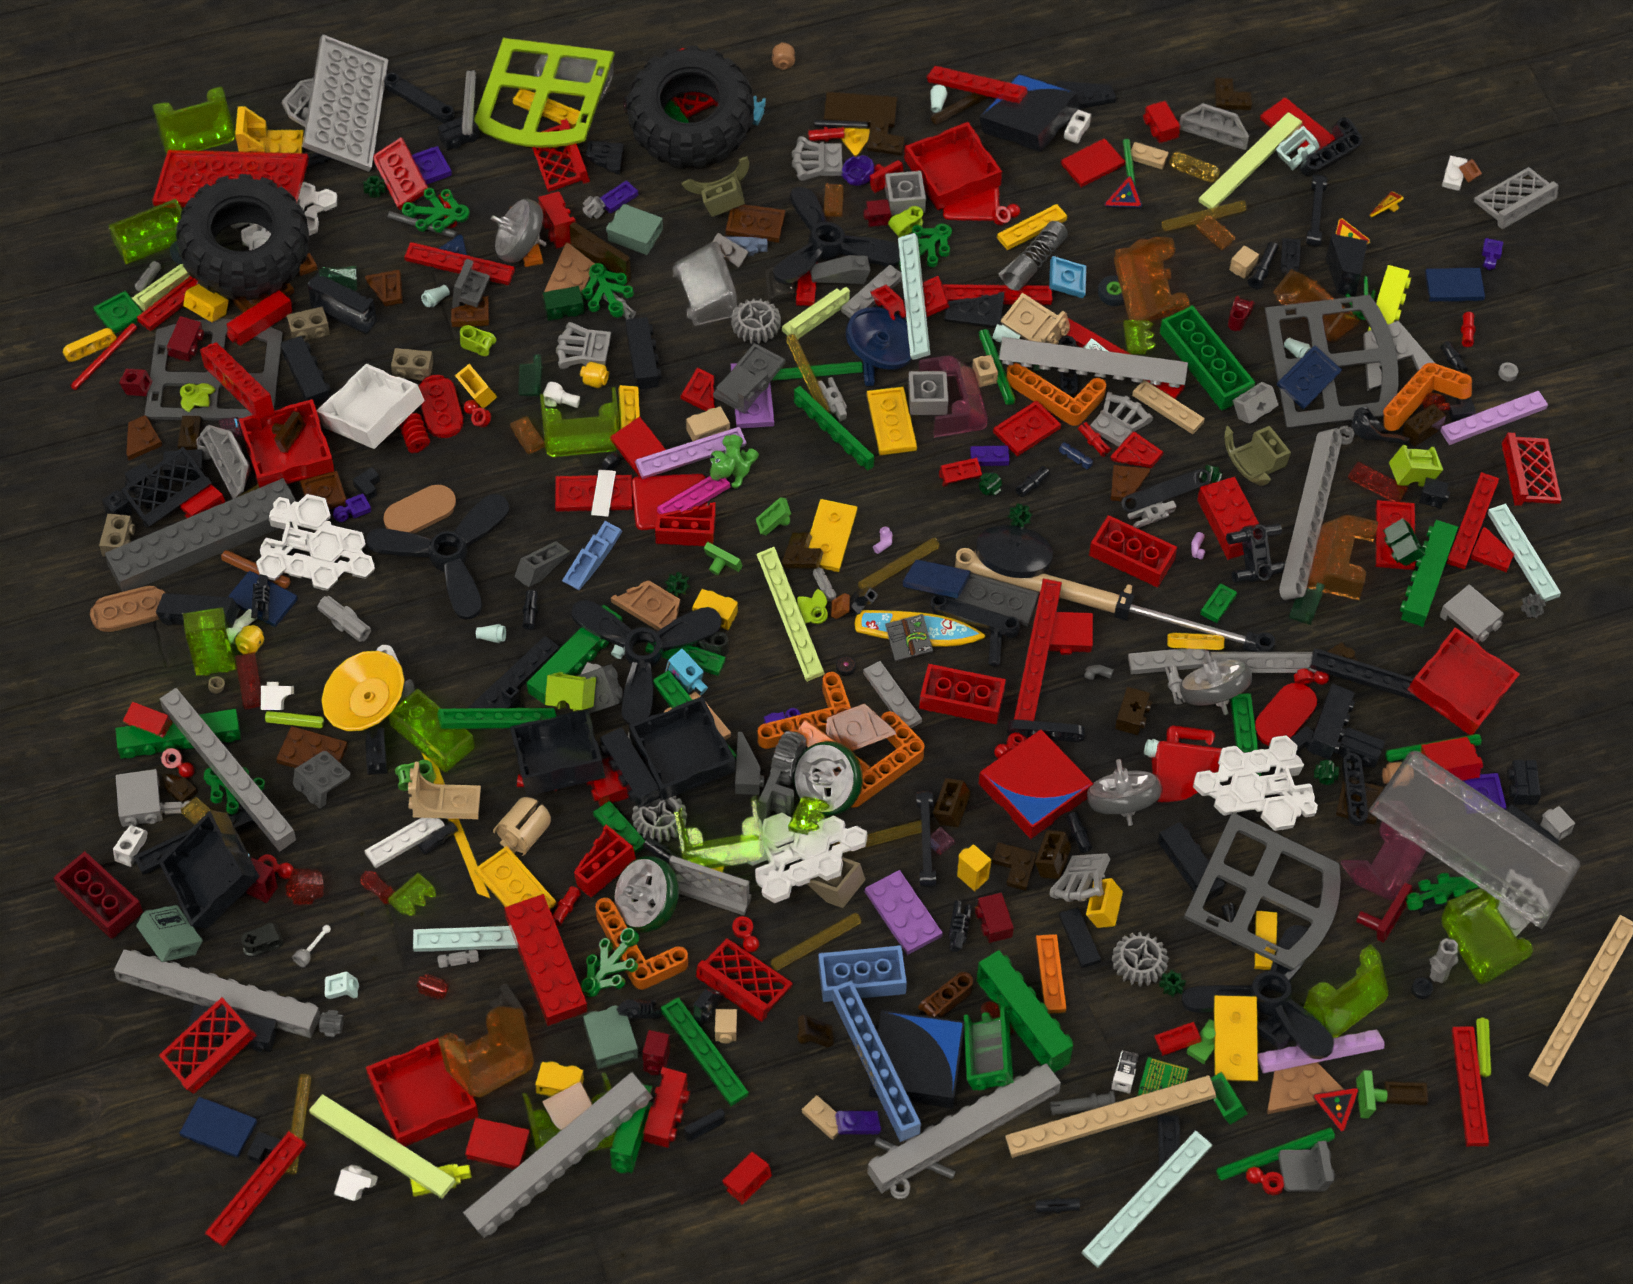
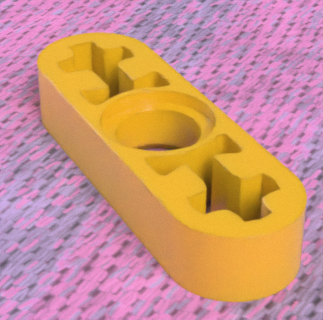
(79, 350)
(1195, 641)

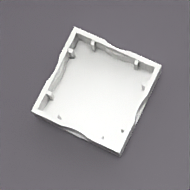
(370, 406)

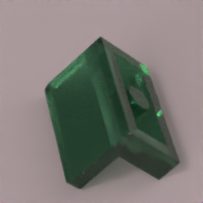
(342, 275)
(530, 377)
(1306, 606)

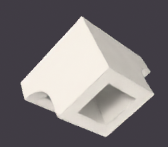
(274, 695)
(353, 1181)

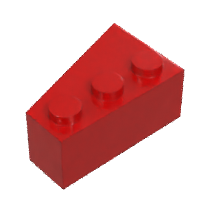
(556, 218)
(666, 1108)

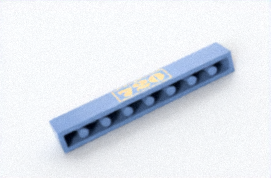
(876, 1061)

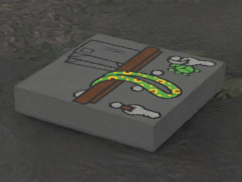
(909, 637)

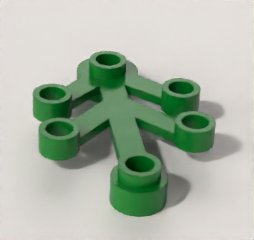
(437, 211)
(940, 232)
(598, 274)
(214, 781)
(1439, 891)
(594, 982)

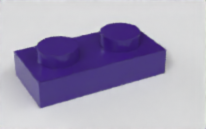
(618, 196)
(990, 455)
(857, 1122)

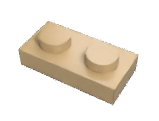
(1148, 155)
(822, 1116)

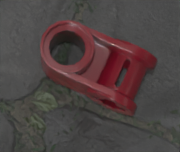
(1239, 313)

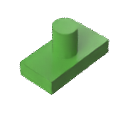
(776, 514)
(721, 559)
(1204, 1049)
(1368, 1095)

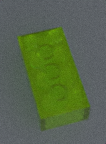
(146, 231)
(209, 641)
(418, 723)

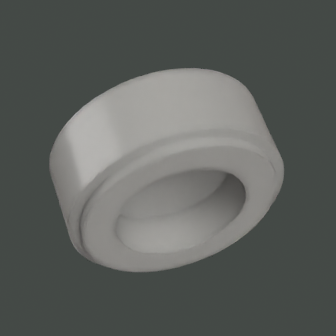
(1508, 371)

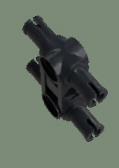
(1256, 552)

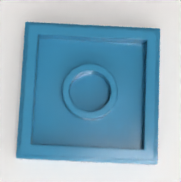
(1067, 277)

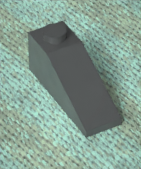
(847, 269)
(540, 563)
(747, 769)

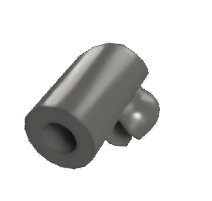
(1098, 669)

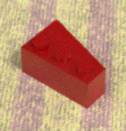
(687, 527)
(603, 862)

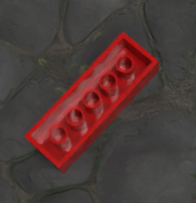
(545, 960)

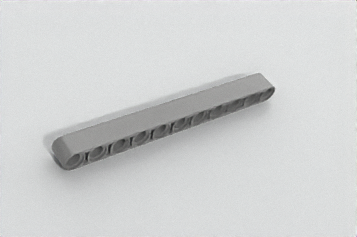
(1310, 514)

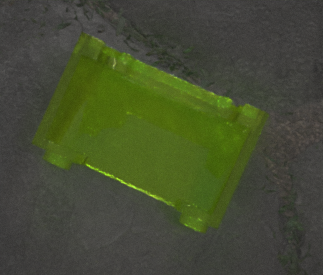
(197, 125)
(1483, 935)
(1354, 1000)

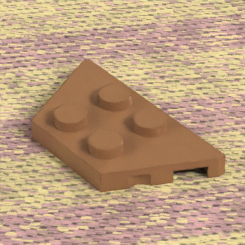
(570, 270)
(649, 604)
(1297, 1085)

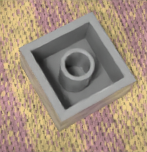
(904, 191)
(928, 393)

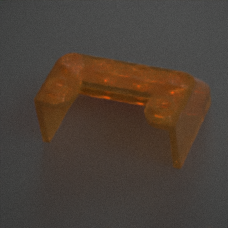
(1145, 280)
(1302, 289)
(1334, 552)
(492, 1058)

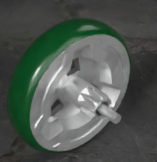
(844, 785)
(662, 892)

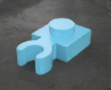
(758, 110)

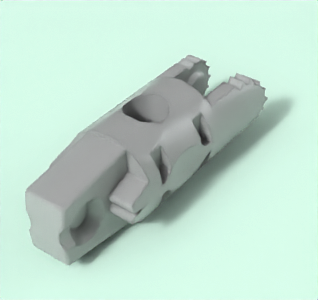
(834, 399)
(1152, 513)

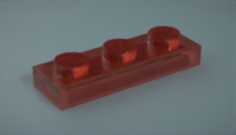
(1377, 482)
(249, 680)

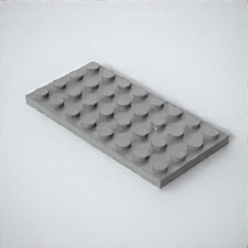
(345, 103)

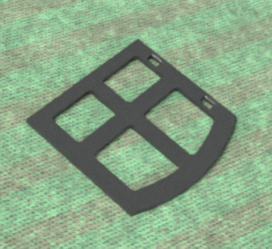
(1383, 354)
(162, 378)
(1257, 888)

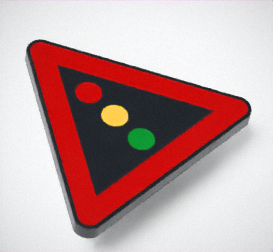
(1337, 1105)

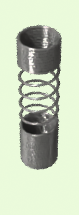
(1024, 267)

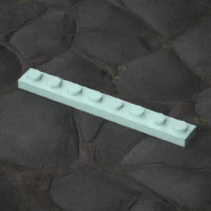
(914, 296)
(1146, 1199)

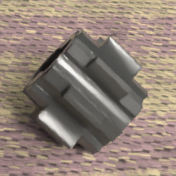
(1533, 611)
(331, 1023)

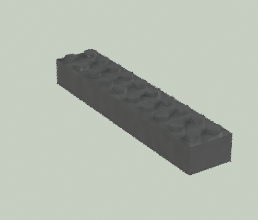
(196, 537)

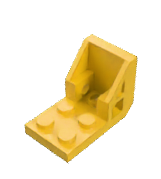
(254, 137)

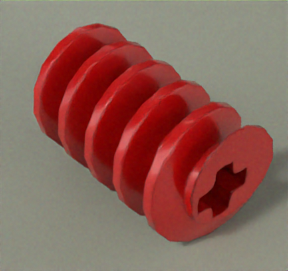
(414, 433)

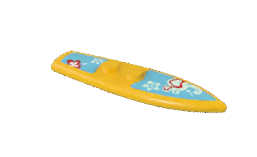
(941, 629)

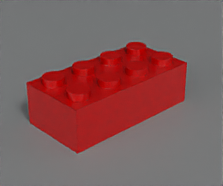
(1226, 512)
(1133, 551)
(962, 694)

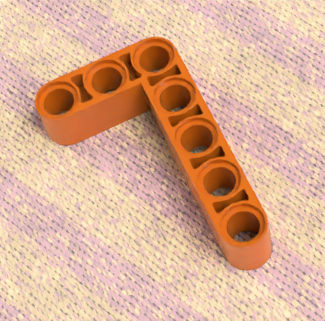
(1427, 379)
(1053, 399)
(831, 693)
(888, 764)
(647, 967)

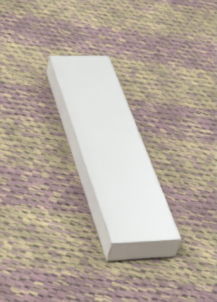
(402, 840)

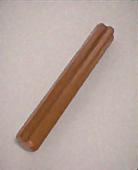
(248, 565)

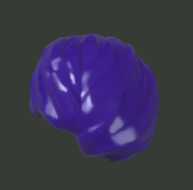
(857, 170)

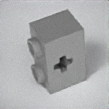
(1255, 402)

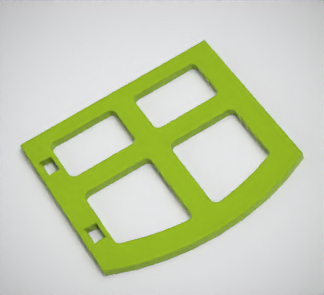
(543, 86)

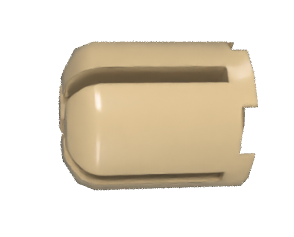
(522, 825)

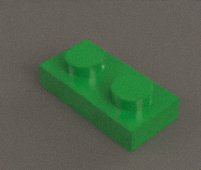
(1218, 603)

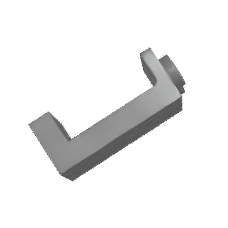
(1473, 613)
(138, 798)

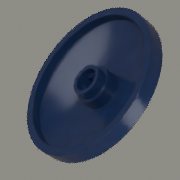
(879, 338)

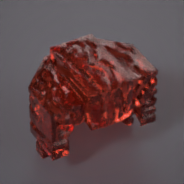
(304, 886)

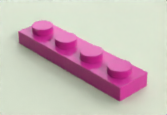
(695, 495)

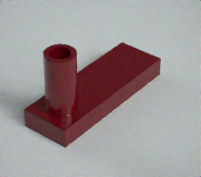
(1386, 925)

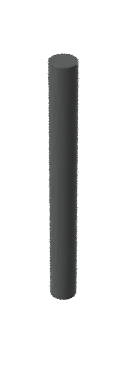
(411, 221)
(934, 1167)

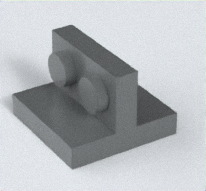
(469, 286)
(776, 797)

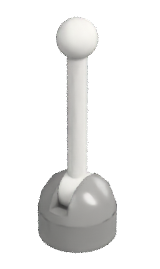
(303, 956)

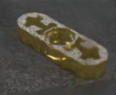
(1183, 163)

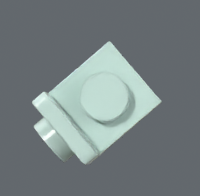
(341, 985)

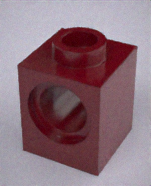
(877, 213)
(135, 382)

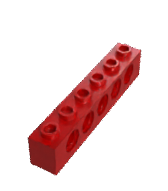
(237, 381)

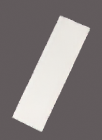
(603, 493)

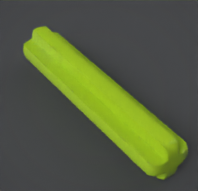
(294, 719)
(1483, 1046)

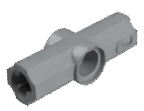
(344, 618)
(1444, 960)

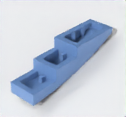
(592, 556)

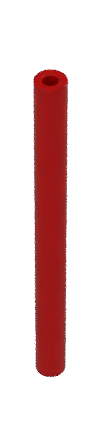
(103, 356)

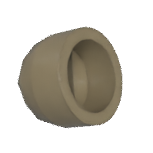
(219, 685)

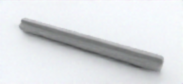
(468, 102)

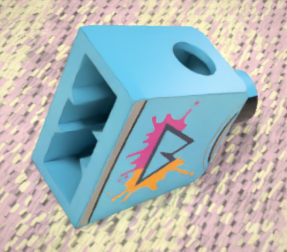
(686, 672)

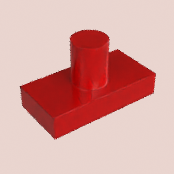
(877, 179)

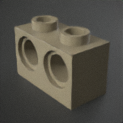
(308, 324)
(412, 364)
(113, 535)

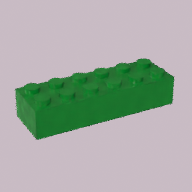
(1206, 356)
(1026, 1013)

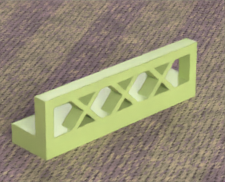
(160, 288)
(817, 313)

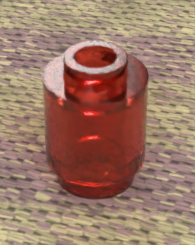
(432, 986)

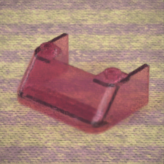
(969, 412)
(1391, 867)

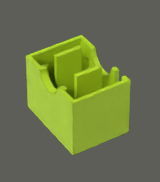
(1415, 465)
(570, 689)

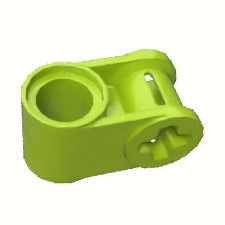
(903, 222)
(478, 340)

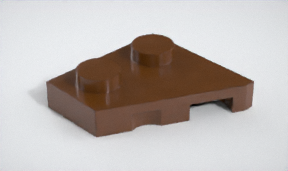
(387, 286)
(471, 315)
(141, 438)
(1127, 481)

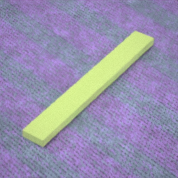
(1250, 161)
(790, 614)
(382, 1146)

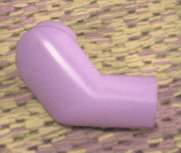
(885, 540)
(1195, 544)

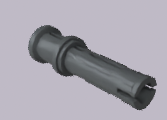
(1082, 1104)

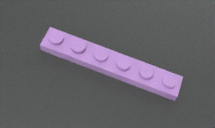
(1493, 417)
(684, 454)
(1343, 1046)

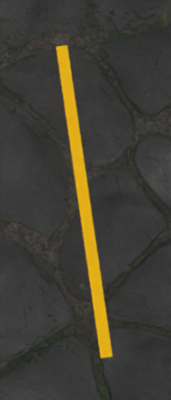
(462, 842)

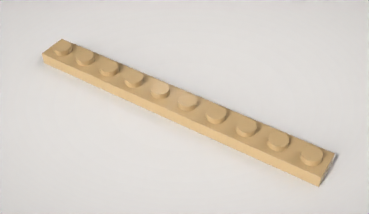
(1582, 1001)
(1110, 1116)

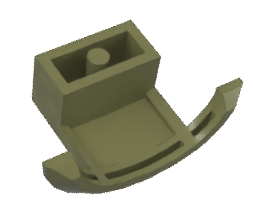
(723, 193)
(1260, 456)

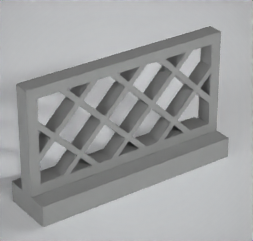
(1525, 204)
(713, 891)

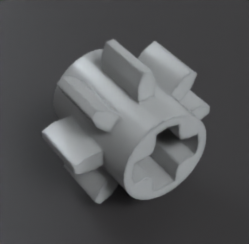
(593, 207)

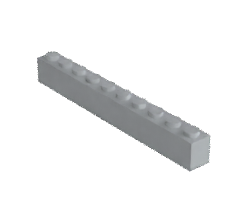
(1092, 360)
(228, 769)
(209, 988)
(963, 1128)
(558, 1155)

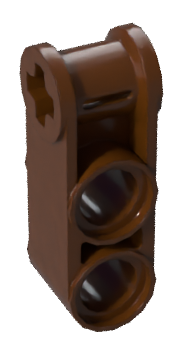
(938, 1006)

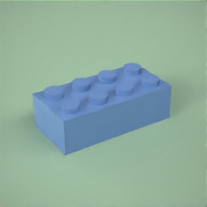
(872, 971)

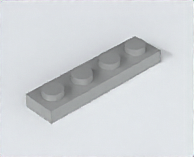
(864, 299)
(1158, 660)
(891, 694)

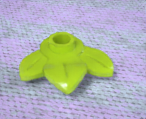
(196, 397)
(811, 606)

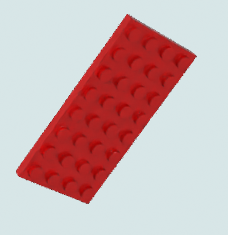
(188, 171)

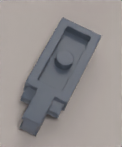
(751, 244)

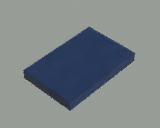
(1454, 284)
(1309, 377)
(936, 578)
(280, 599)
(218, 1127)

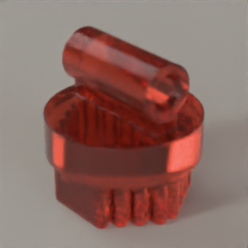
(1436, 399)

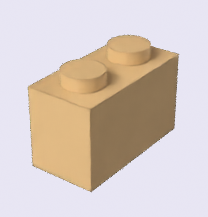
(707, 423)

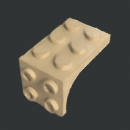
(1035, 321)
(442, 801)

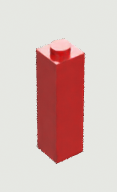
(259, 318)

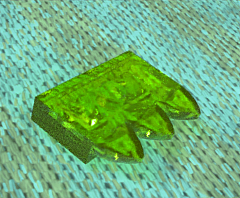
(1137, 336)
(807, 814)
(412, 894)

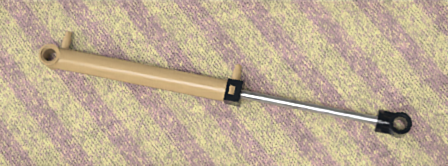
(1110, 602)

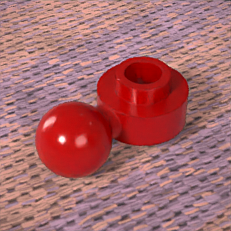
(1002, 215)
(480, 416)
(1305, 677)
(1002, 749)
(185, 769)
(284, 869)
(750, 942)
(1255, 1176)

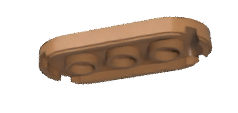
(420, 509)
(126, 609)

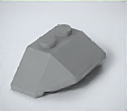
(298, 101)
(1215, 125)
(228, 458)

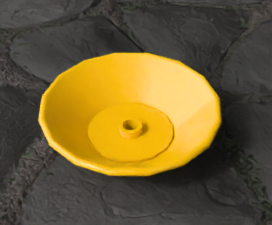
(363, 691)

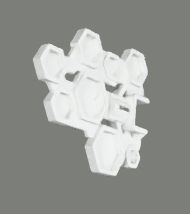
(256, 235)
(324, 545)
(1249, 789)
(810, 848)

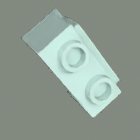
(1293, 142)

